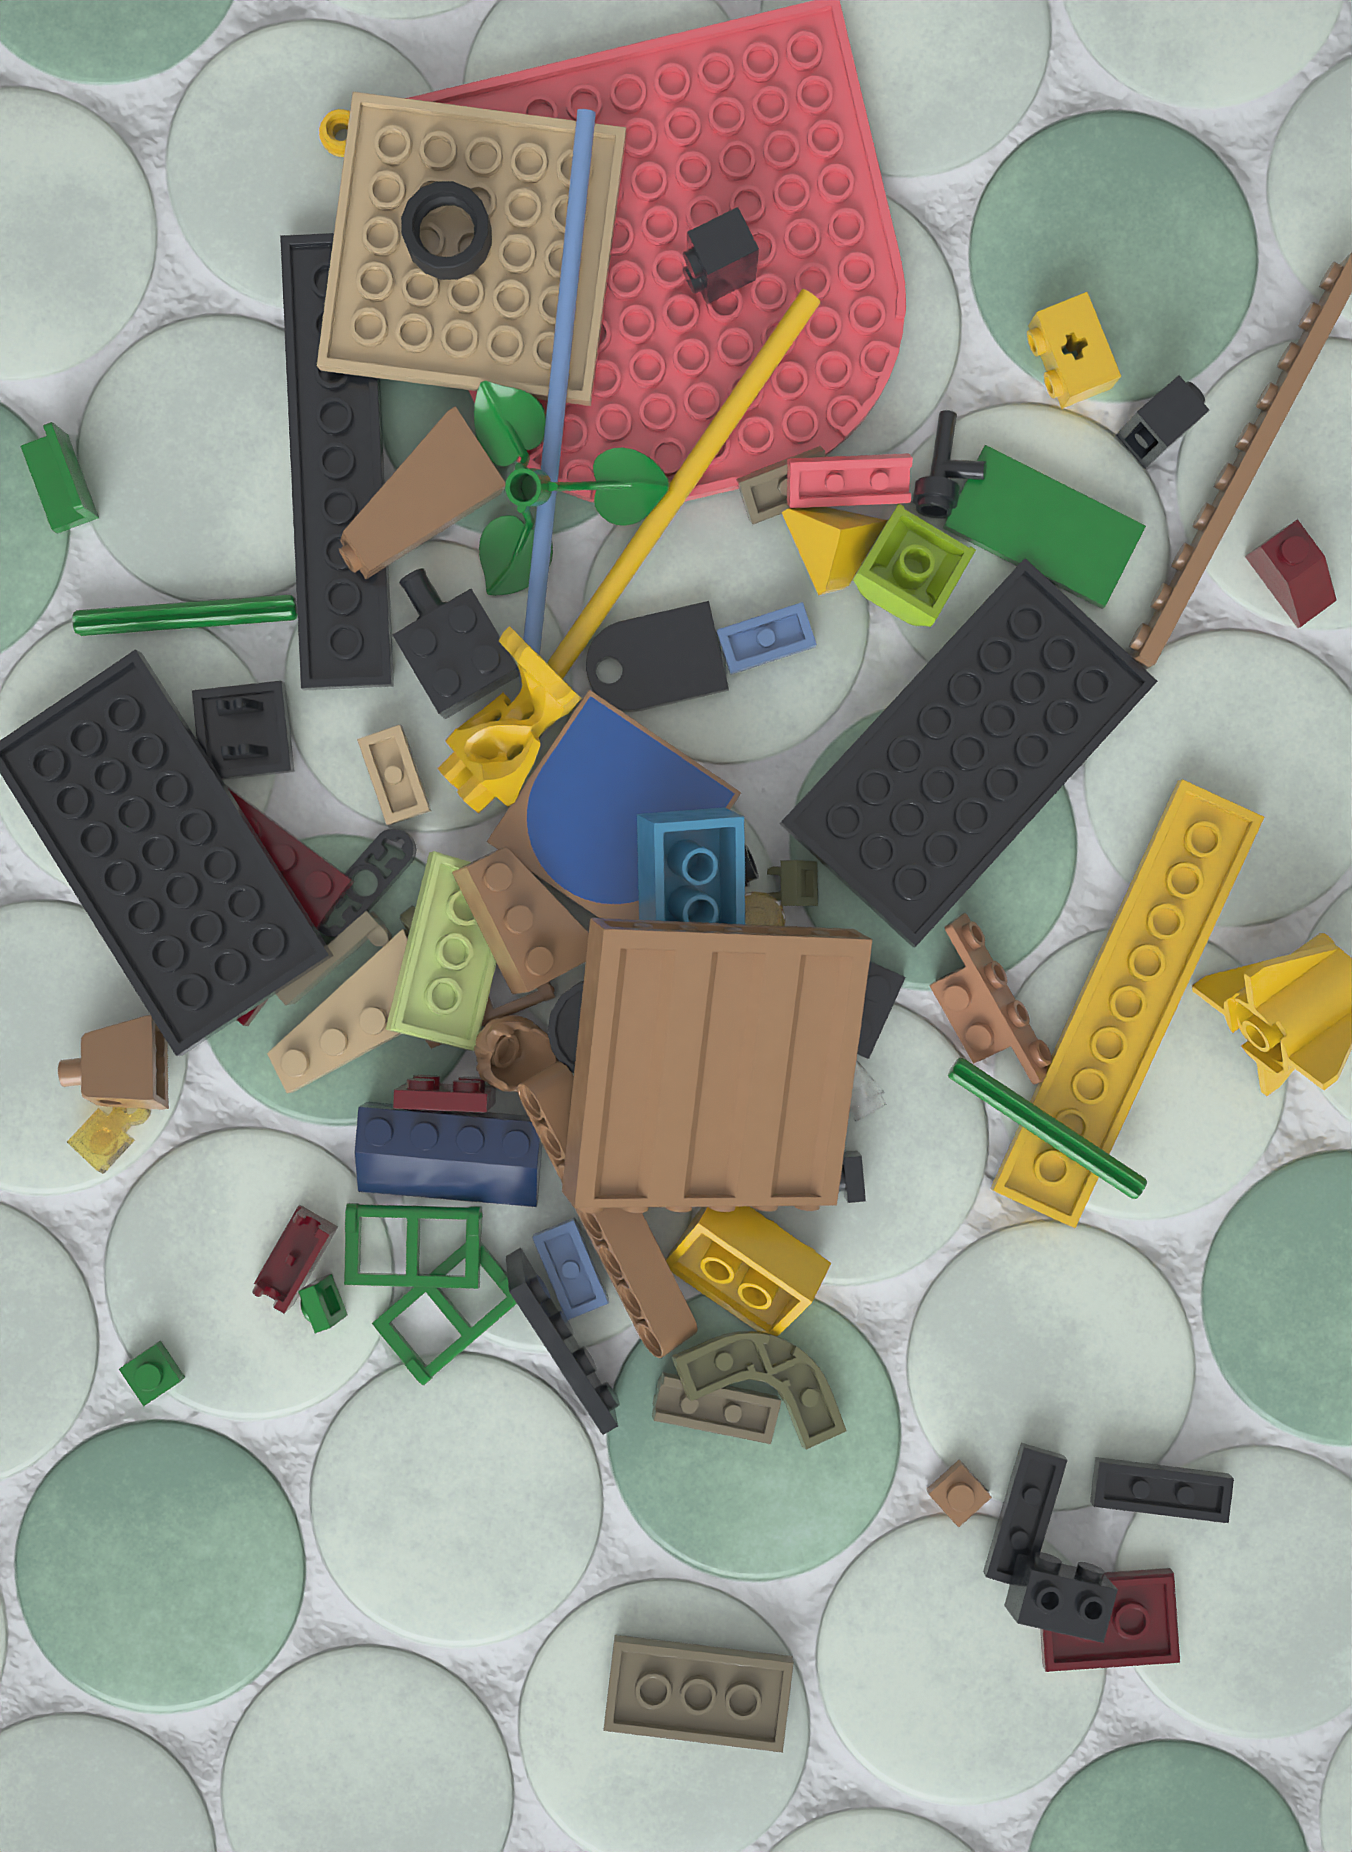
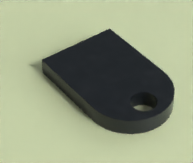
(662, 658)

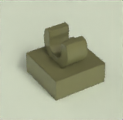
(798, 882)

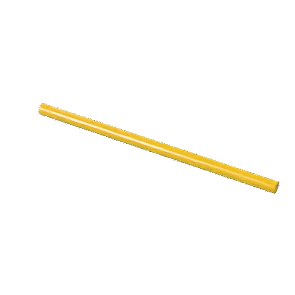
(684, 481)

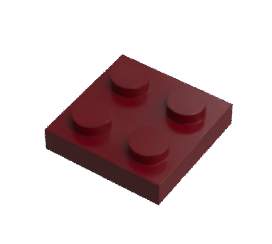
(427, 1093)

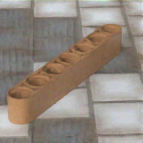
(618, 1235)

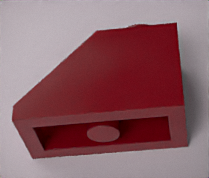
(1294, 573)

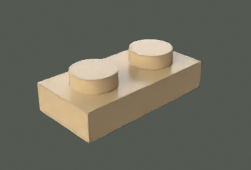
(394, 775)

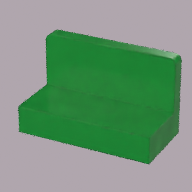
(59, 480)

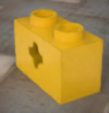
(1077, 328)

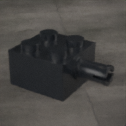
(452, 647)

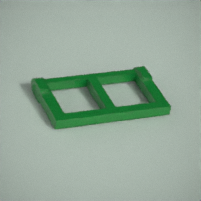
(412, 1278)
(421, 1371)

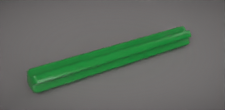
(185, 615)
(1047, 1128)

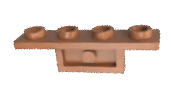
(983, 1005)

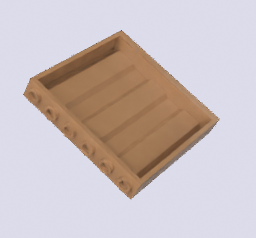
(714, 1065)

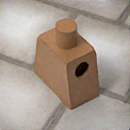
(121, 1066)

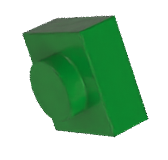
(322, 1303)
(151, 1373)

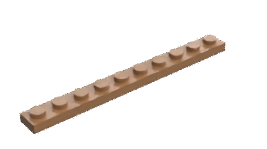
(1236, 478)

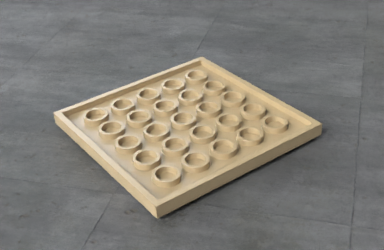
(500, 320)

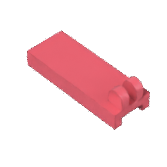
(848, 480)

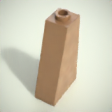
(423, 497)

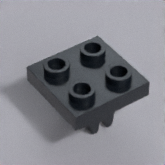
(245, 729)

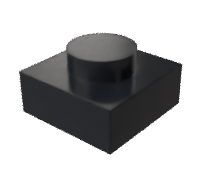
(852, 1177)

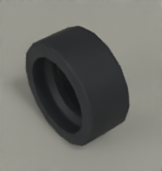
(432, 197)

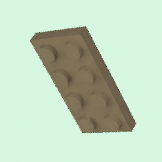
(698, 1693)

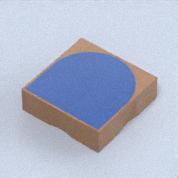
(583, 802)

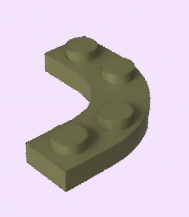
(770, 1360)

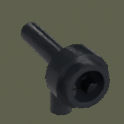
(937, 494)

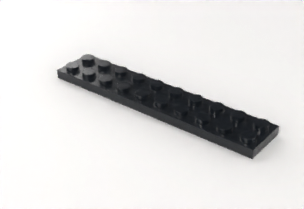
(333, 477)

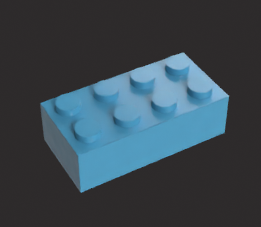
(692, 866)

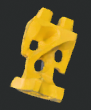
(495, 755)

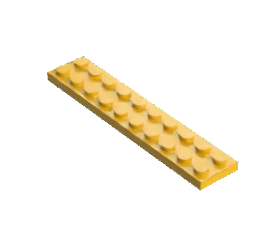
(1131, 995)

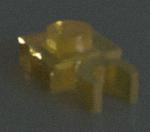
(105, 1136)

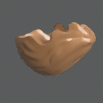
(512, 1052)

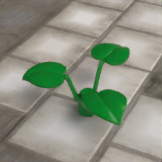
(510, 424)

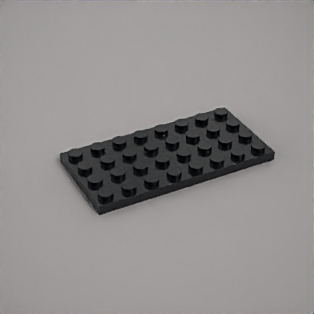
(968, 753)
(159, 853)

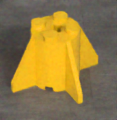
(1290, 1011)

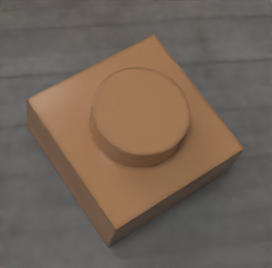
(958, 1493)

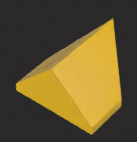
(832, 543)

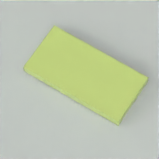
(444, 964)

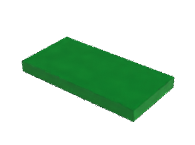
(1054, 527)

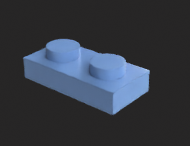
(766, 638)
(570, 1268)

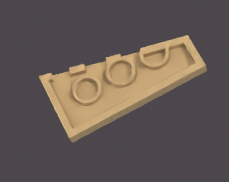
(345, 1023)

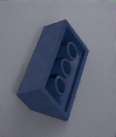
(448, 1155)

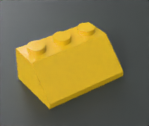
(748, 1267)

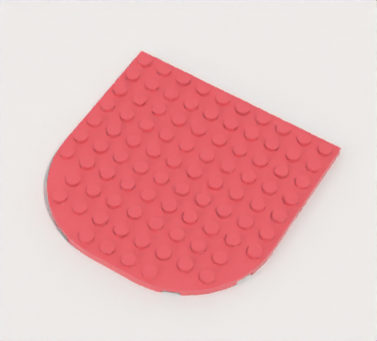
(718, 121)

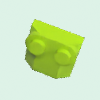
(912, 568)

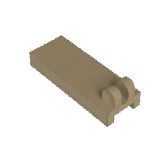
(346, 943)
(725, 1411)

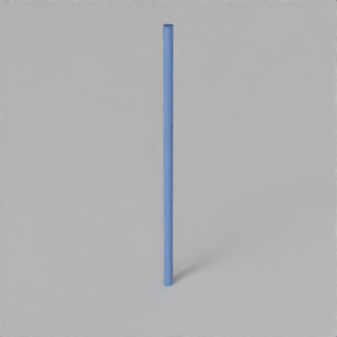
(559, 372)

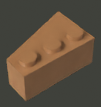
(521, 921)

